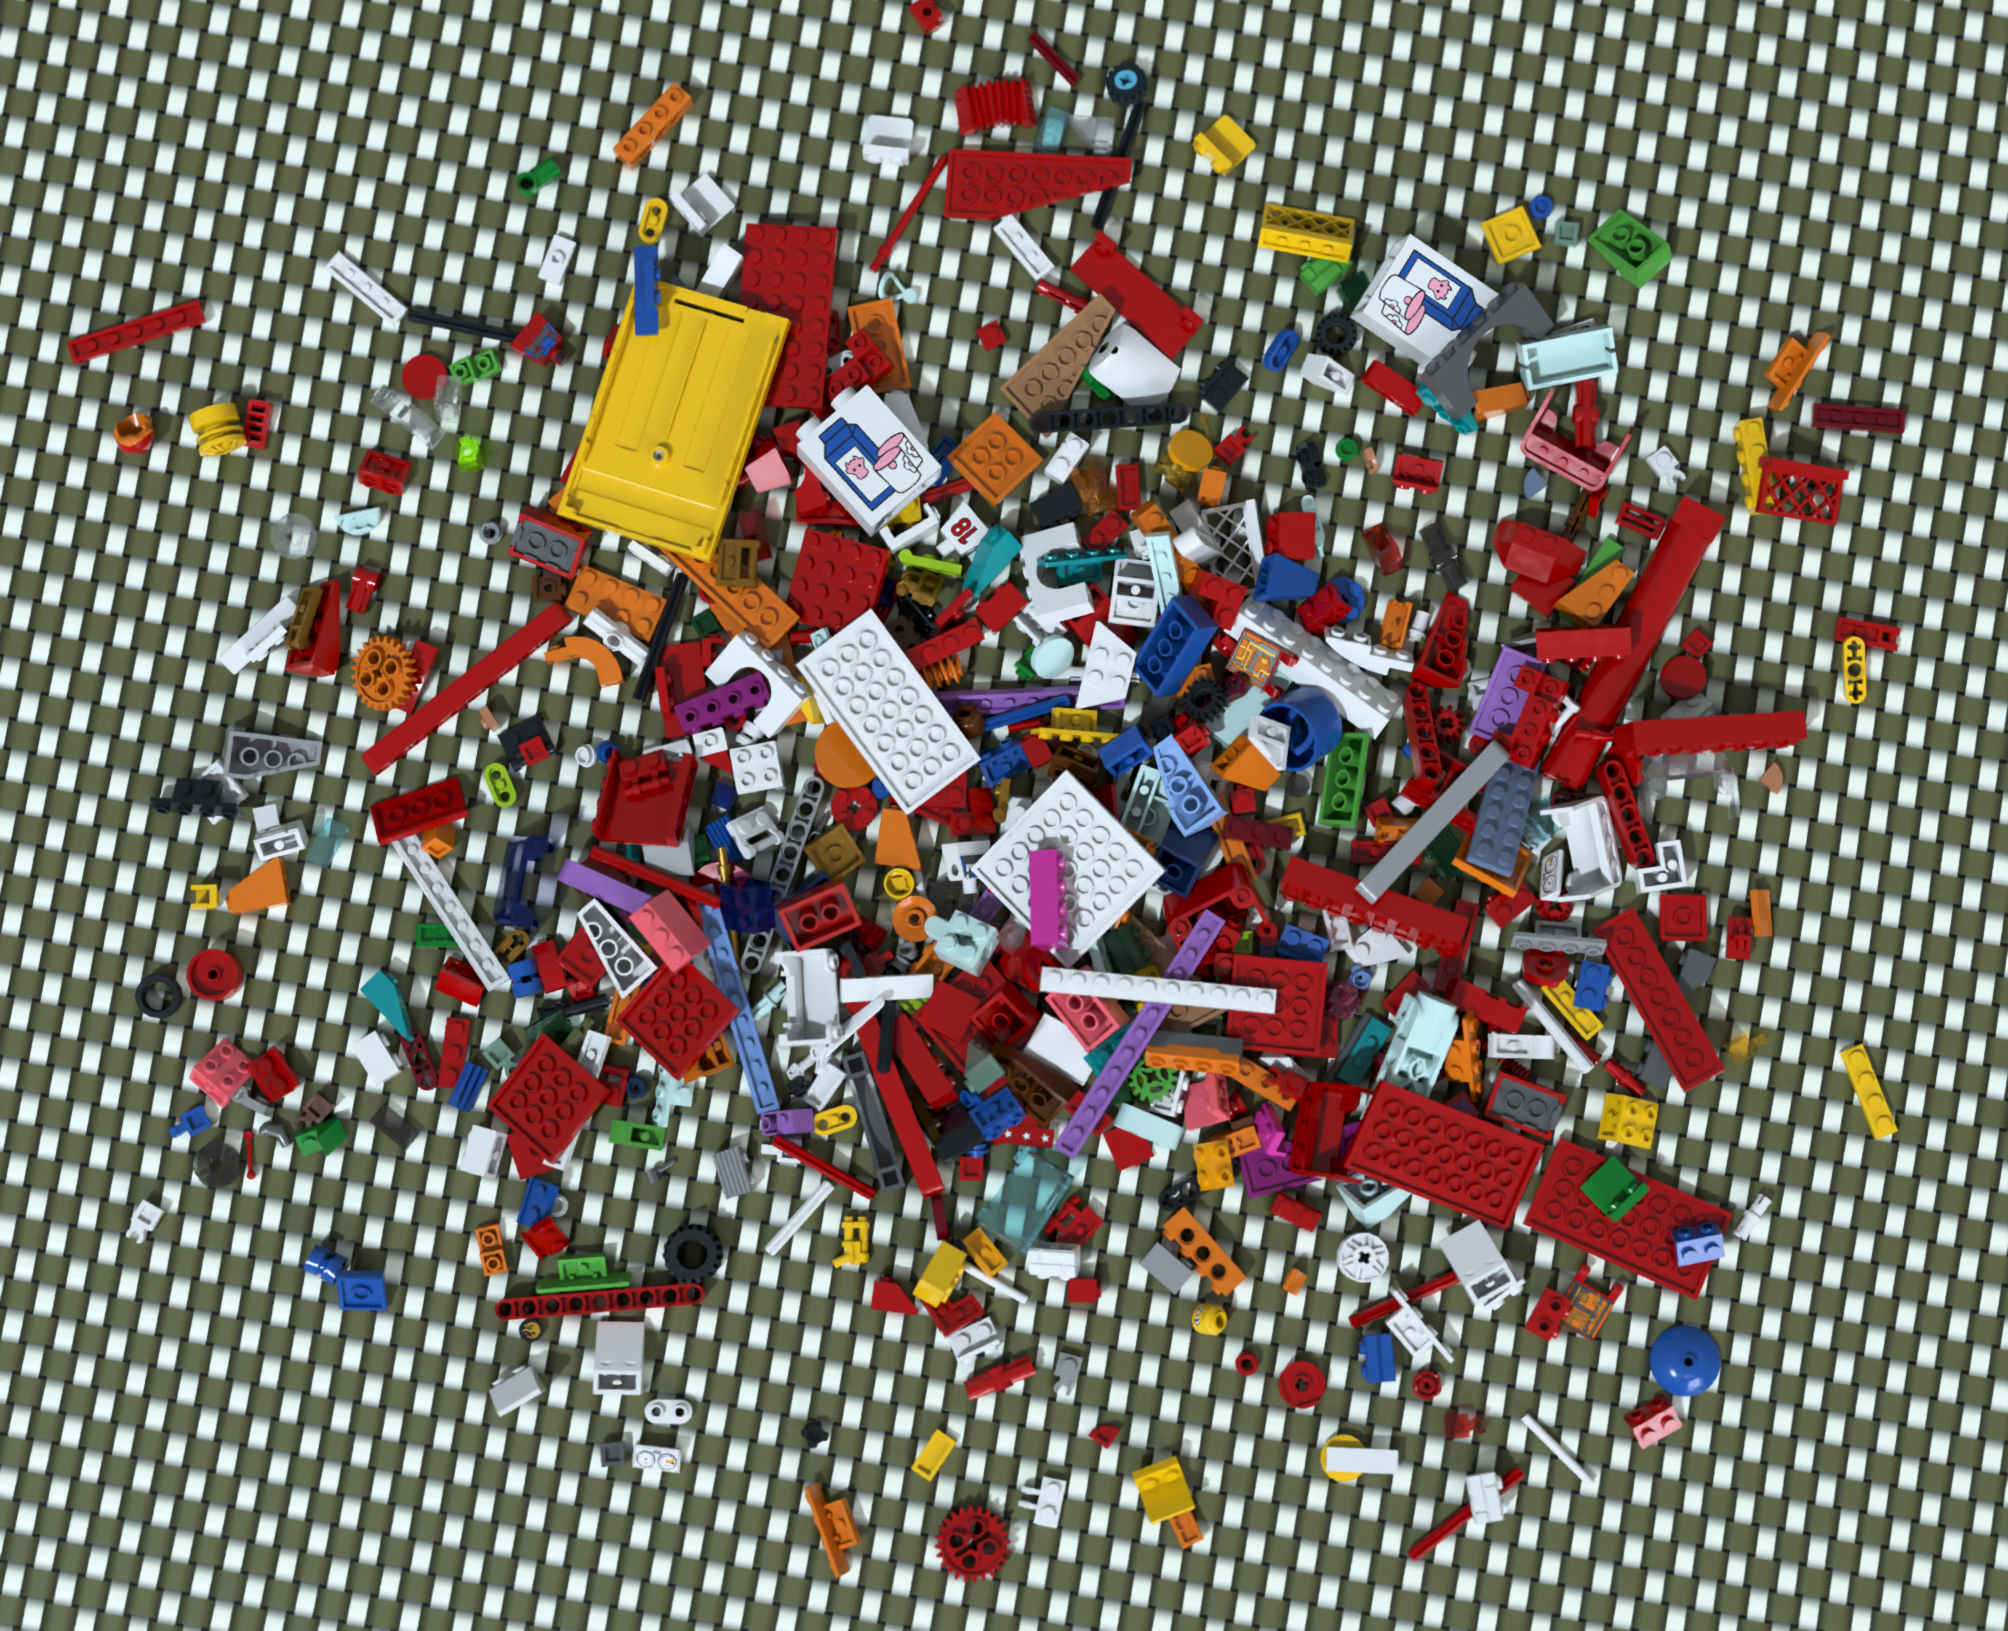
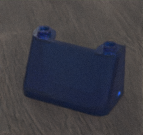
(507, 907)

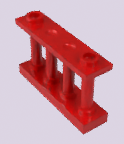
(1453, 767)

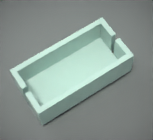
(1567, 357)

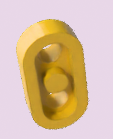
(653, 222)
(834, 1120)

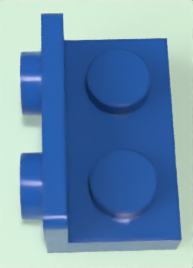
(1003, 761)
(1302, 944)
(997, 1114)

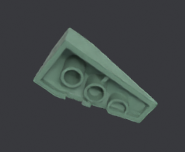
(980, 1068)

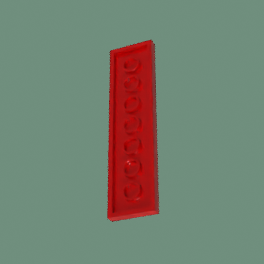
(1659, 1000)

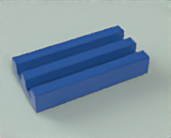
(470, 1087)

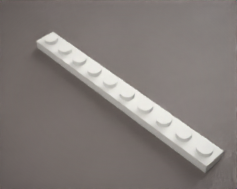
(1157, 990)

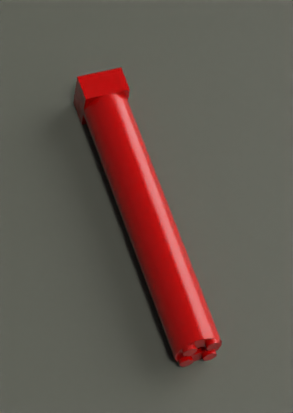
(1648, 611)

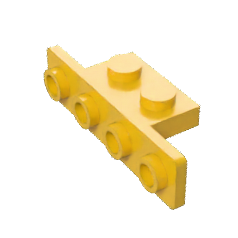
(1074, 723)

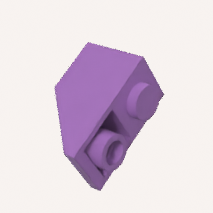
(787, 1122)

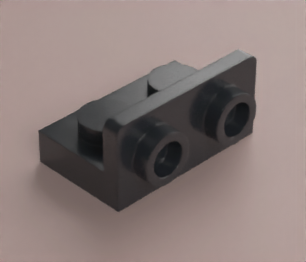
(1222, 386)

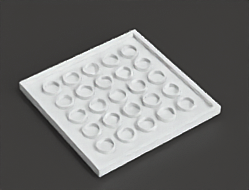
(1103, 863)

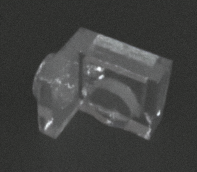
(1011, 936)

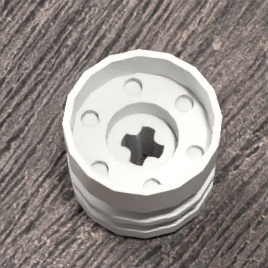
(1348, 1255)

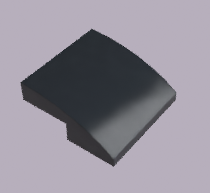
(957, 1133)

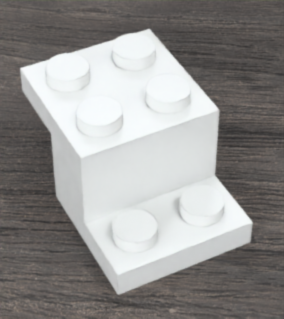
(1133, 594)

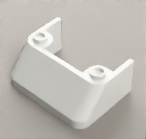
(1590, 846)

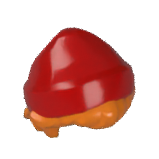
(134, 434)

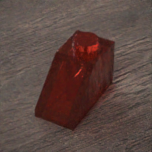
(754, 529)
(1383, 549)

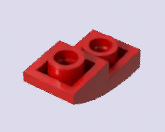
(550, 972)

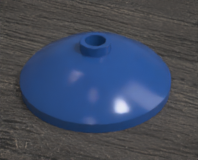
(1668, 1359)

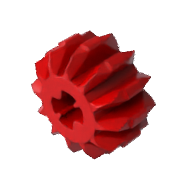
(1454, 724)

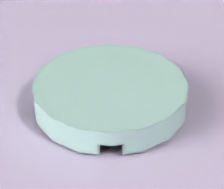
(1052, 656)

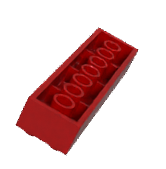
(1710, 734)
(1390, 913)

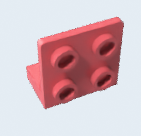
(221, 1072)
(1206, 1102)

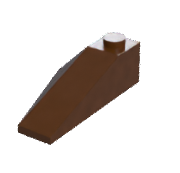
(1037, 1084)

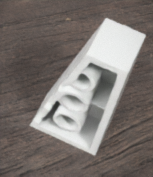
(618, 952)

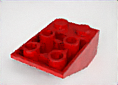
(1084, 625)

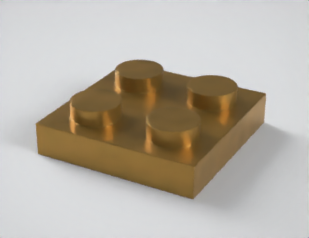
(834, 852)

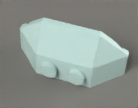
(1148, 806)

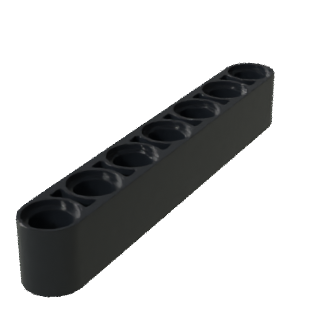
(1118, 412)

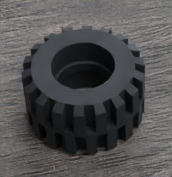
(672, 1256)

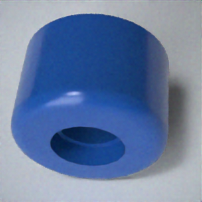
(1322, 720)

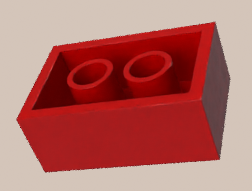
(819, 914)

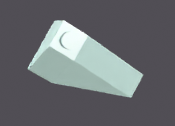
(1371, 1200)

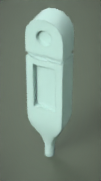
(1309, 505)

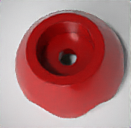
(1432, 1390)

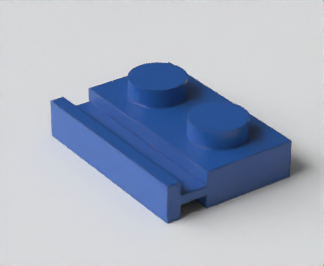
(537, 1202)

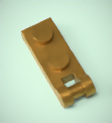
(303, 618)

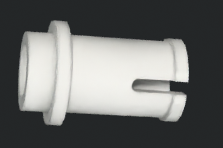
(1419, 626)

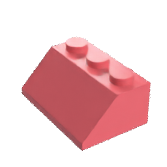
(670, 930)
(1088, 1017)

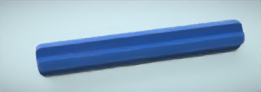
(1026, 712)

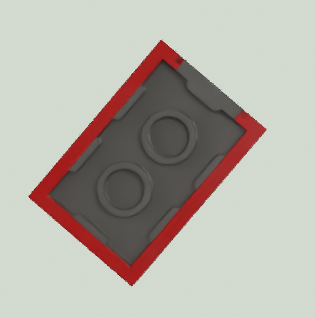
(550, 541)
(1524, 1104)

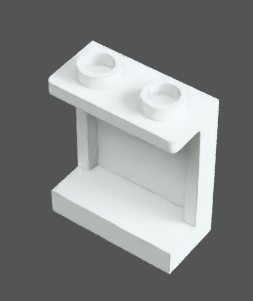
(914, 534)

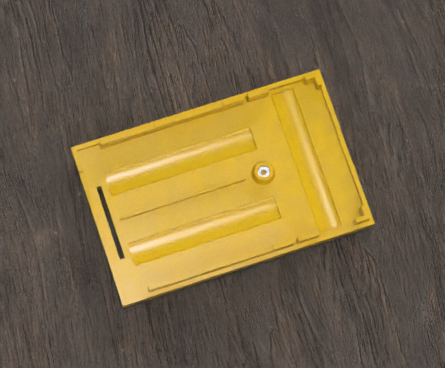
(674, 422)

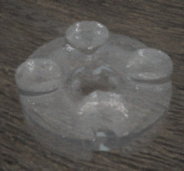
(285, 526)

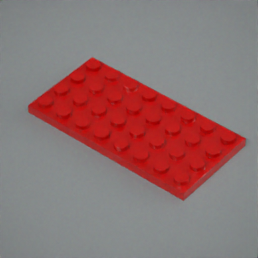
(792, 276)
(1443, 1154)
(1639, 1238)

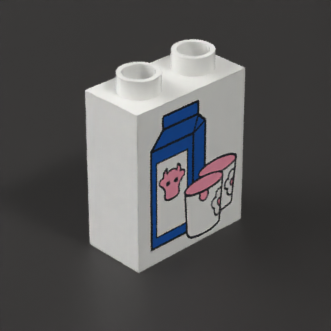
(1421, 301)
(867, 458)

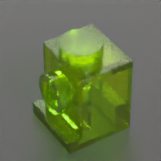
(474, 460)

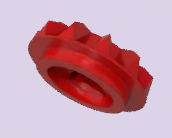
(1554, 915)

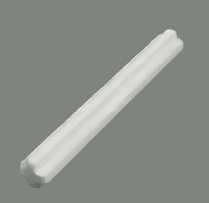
(1553, 1026)

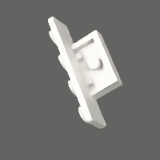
(260, 637)
(1412, 1331)

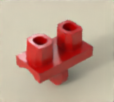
(1738, 938)

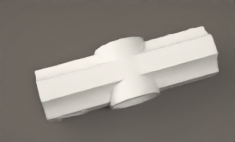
(616, 636)

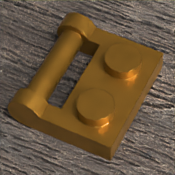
(730, 563)

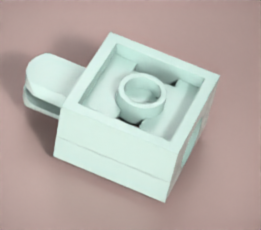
(963, 941)

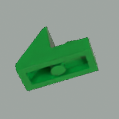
(322, 1136)

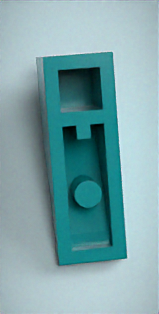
(992, 555)
(389, 1001)

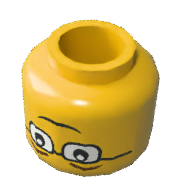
(1209, 1319)

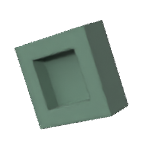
(1566, 234)

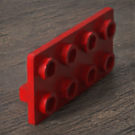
(679, 680)

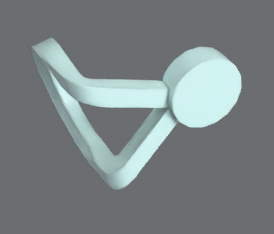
(909, 295)

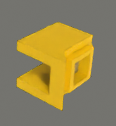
(206, 897)

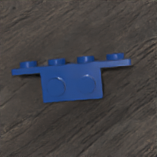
(646, 290)

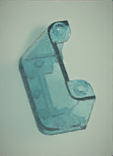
(1025, 1200)

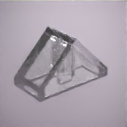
(448, 399)

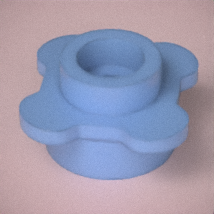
(1362, 983)

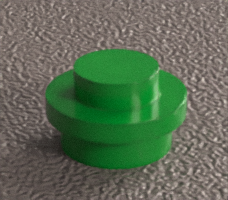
(1346, 449)

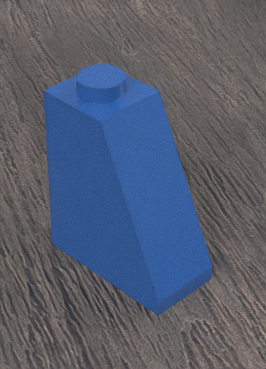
(1284, 580)

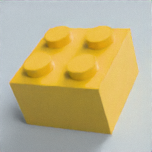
(941, 1275)

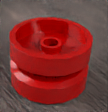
(229, 975)

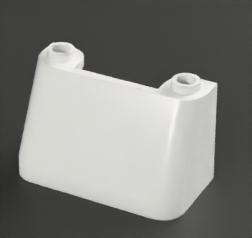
(810, 997)

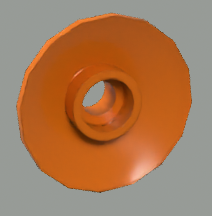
(904, 910)

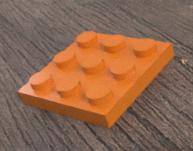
(994, 459)
(1504, 884)

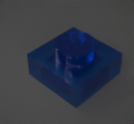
(724, 796)

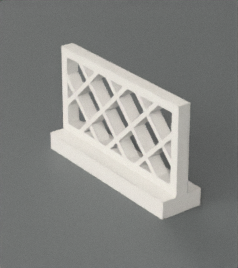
(1254, 536)

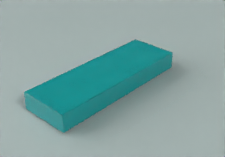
(1362, 1053)

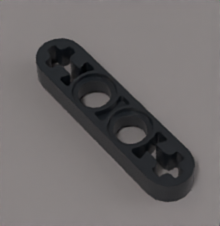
(1193, 1179)

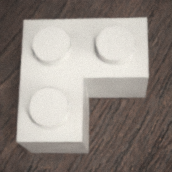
(1668, 871)

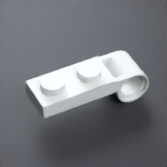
(1521, 1046)

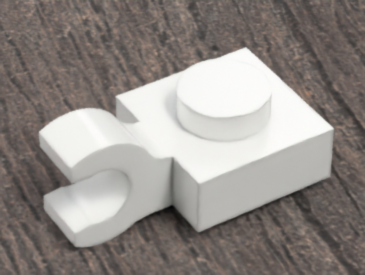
(781, 1156)

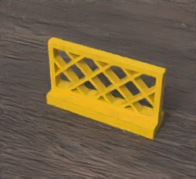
(1311, 242)

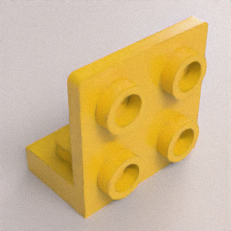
(1628, 1120)
(1163, 1490)

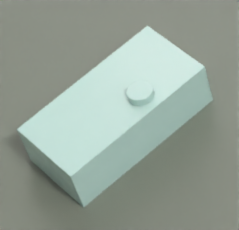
(1238, 712)

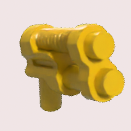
(855, 1250)

